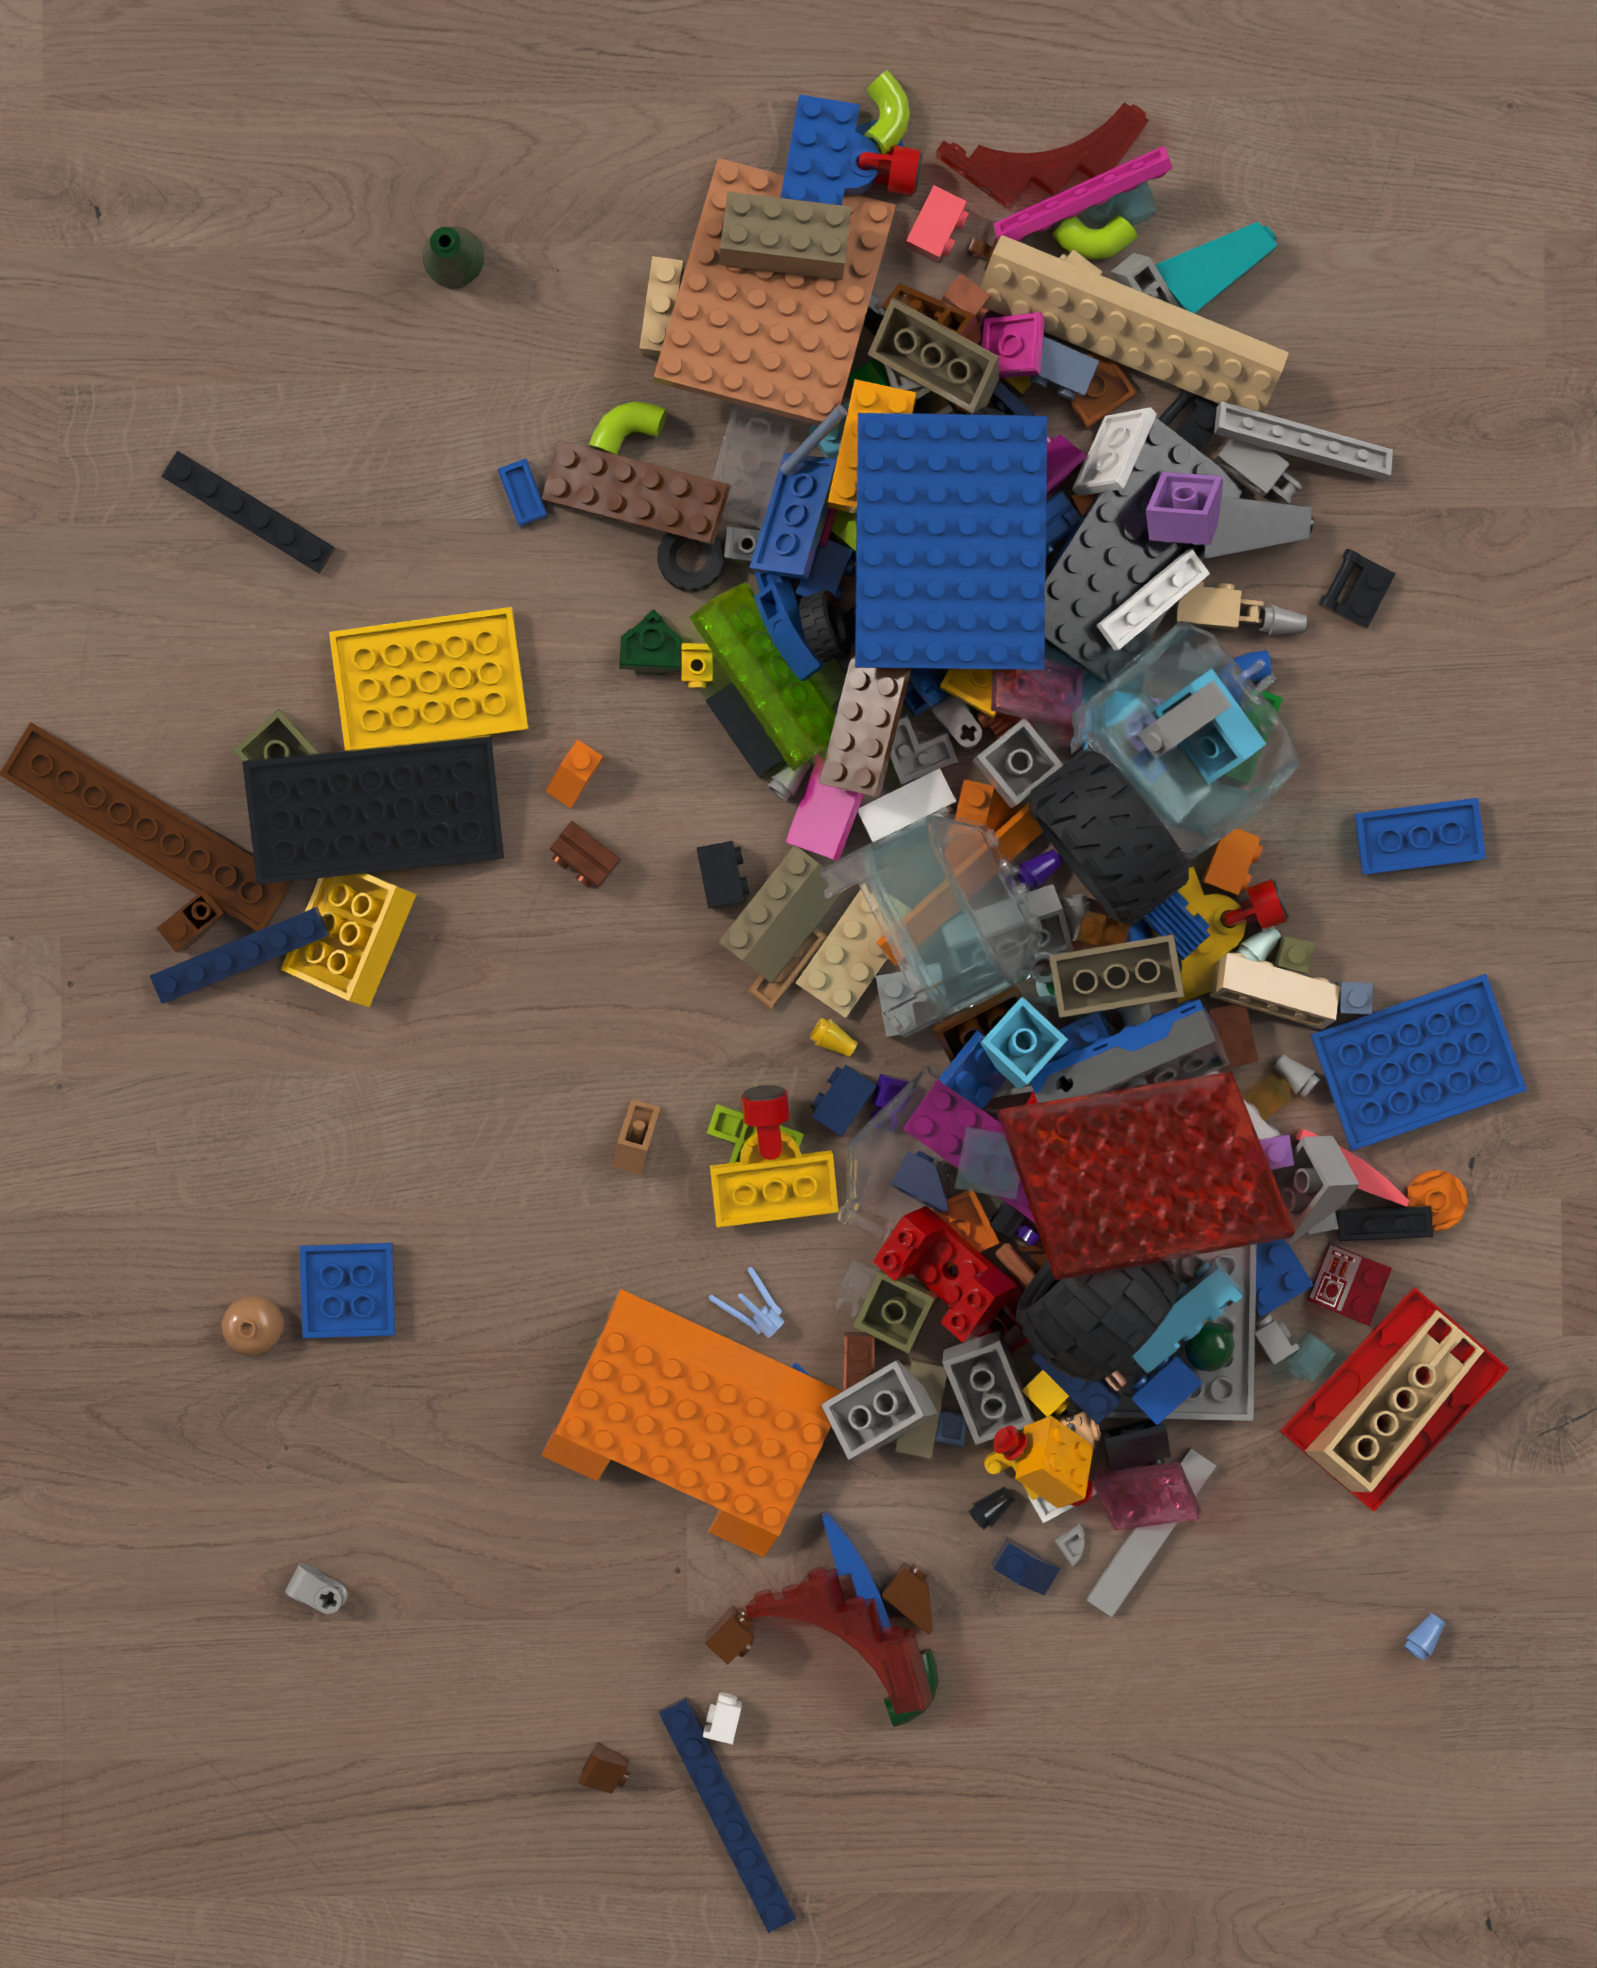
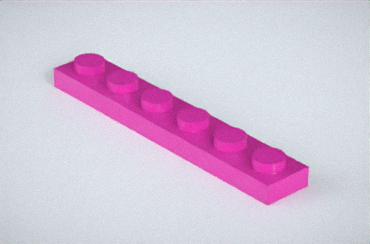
(1089, 193)

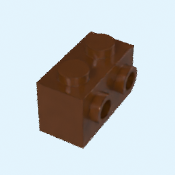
(731, 1635)

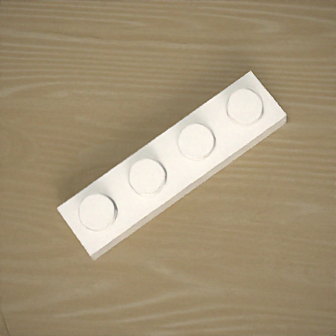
(1153, 599)

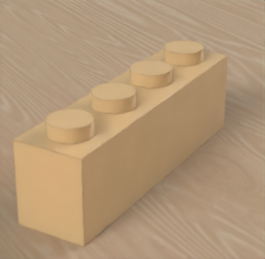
(1275, 990)

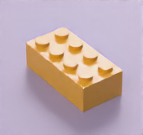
(865, 398)

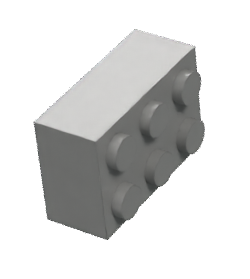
(987, 1386)

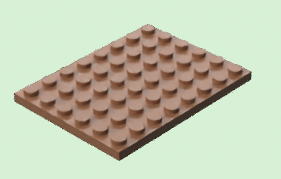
(767, 334)

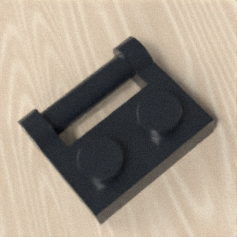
(1199, 425)
(1365, 594)

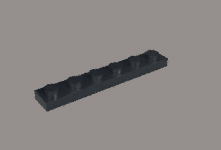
(248, 512)

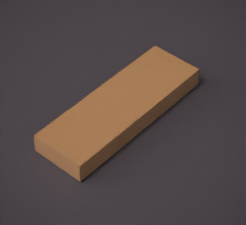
(771, 993)

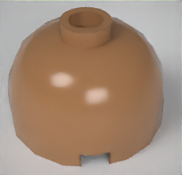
(252, 1325)

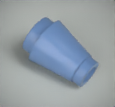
(1424, 1637)

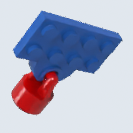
(834, 160)

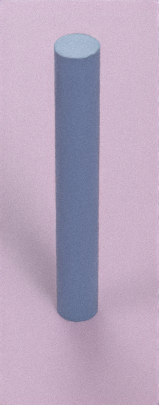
(813, 440)

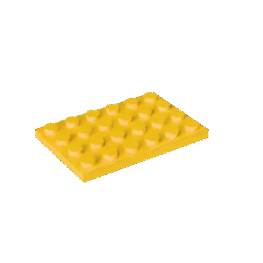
(429, 679)

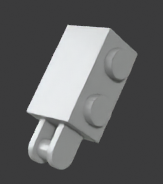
(1258, 468)

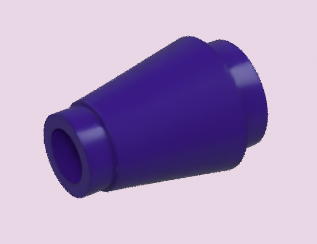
(1039, 869)

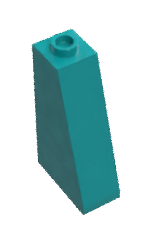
(1212, 268)

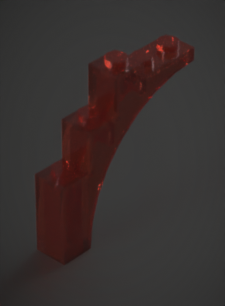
(890, 1652)

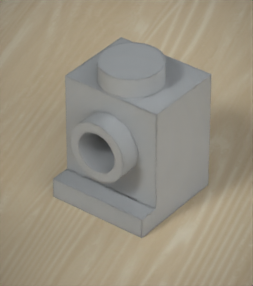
(733, 547)
(1273, 1338)

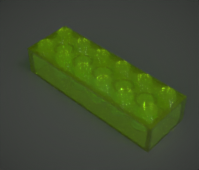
(787, 708)

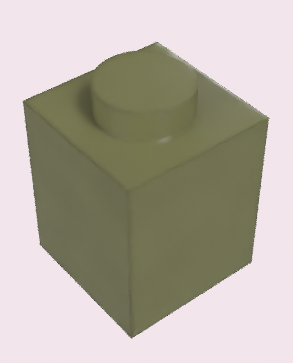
(1294, 954)

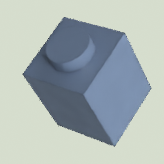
(1355, 998)

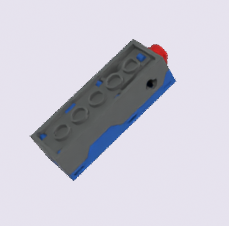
(1154, 1052)

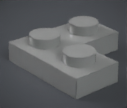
(915, 758)

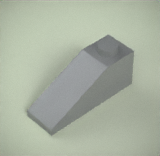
(1142, 275)
(1184, 719)

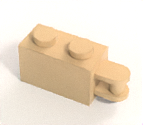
(1216, 607)

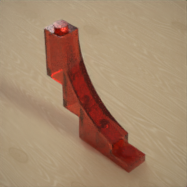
(1008, 174)

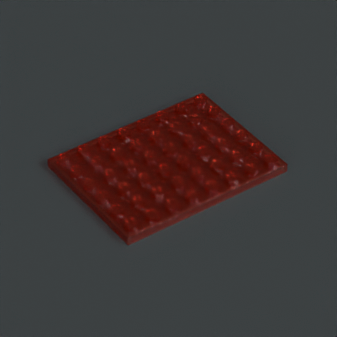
(1144, 1174)

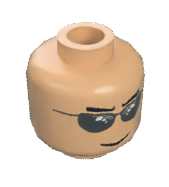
(1083, 1426)

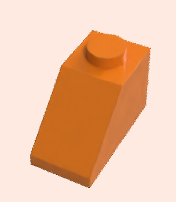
(575, 773)

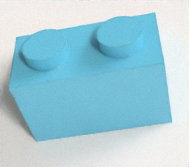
(1022, 1043)

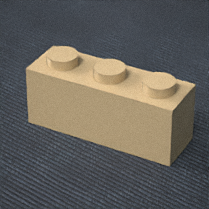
(661, 297)

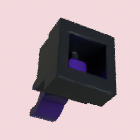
(1009, 1220)

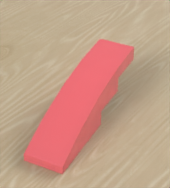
(1367, 1177)

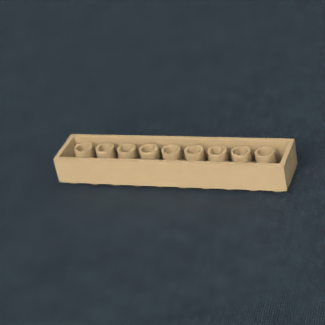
(1132, 327)

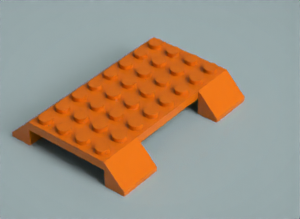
(695, 1418)

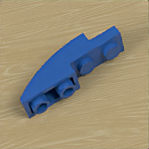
(783, 622)

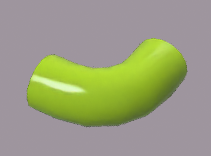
(893, 112)
(1095, 243)
(625, 420)

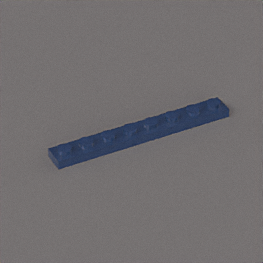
(727, 1814)

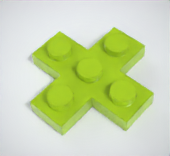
(729, 1125)

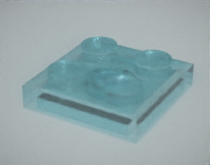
(987, 1164)

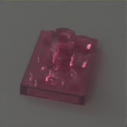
(1039, 694)
(1147, 1496)

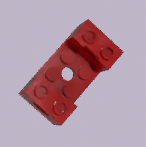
(924, 1247)

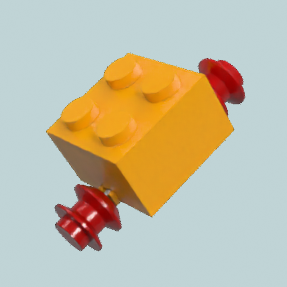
(1050, 1460)

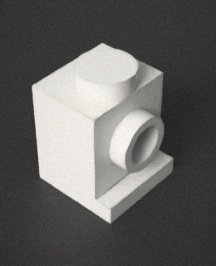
(724, 1718)

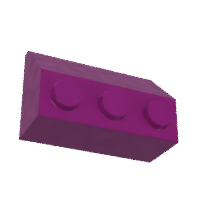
(1062, 462)

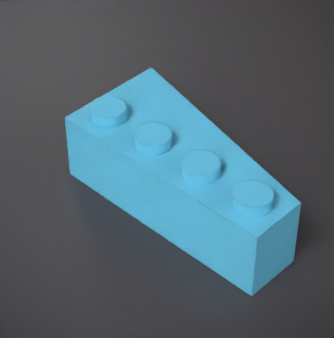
(1196, 1301)

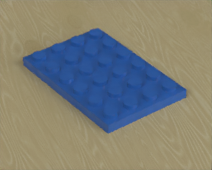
(1418, 1062)

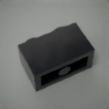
(721, 874)

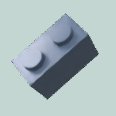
(1064, 370)

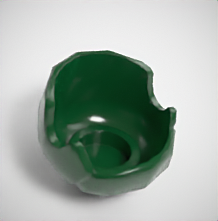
(1210, 1347)

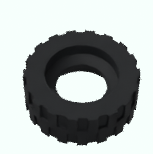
(685, 580)
(825, 626)

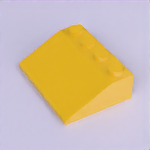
(363, 926)

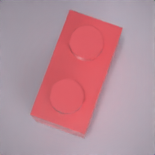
(936, 224)

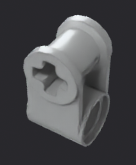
(955, 716)
(312, 1587)

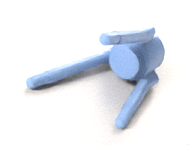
(765, 1319)

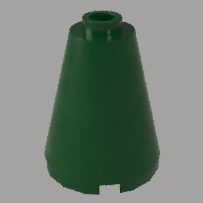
(453, 256)

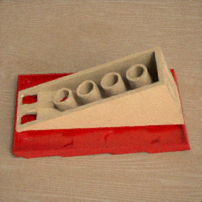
(1393, 1399)

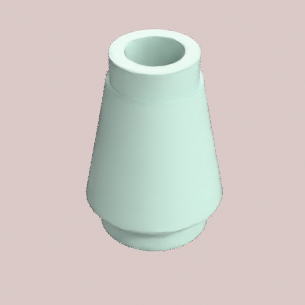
(1259, 945)

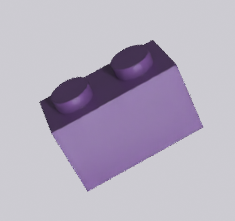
(1185, 508)

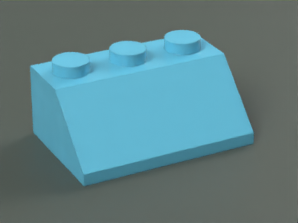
(1222, 741)

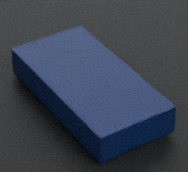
(522, 492)

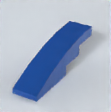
(849, 1560)

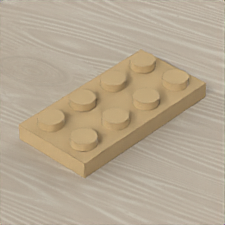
(846, 959)

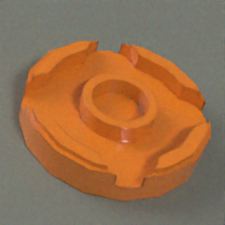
(1443, 1193)

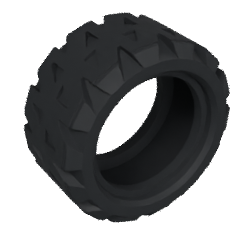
(1109, 836)

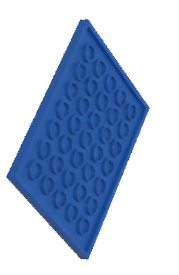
(950, 541)

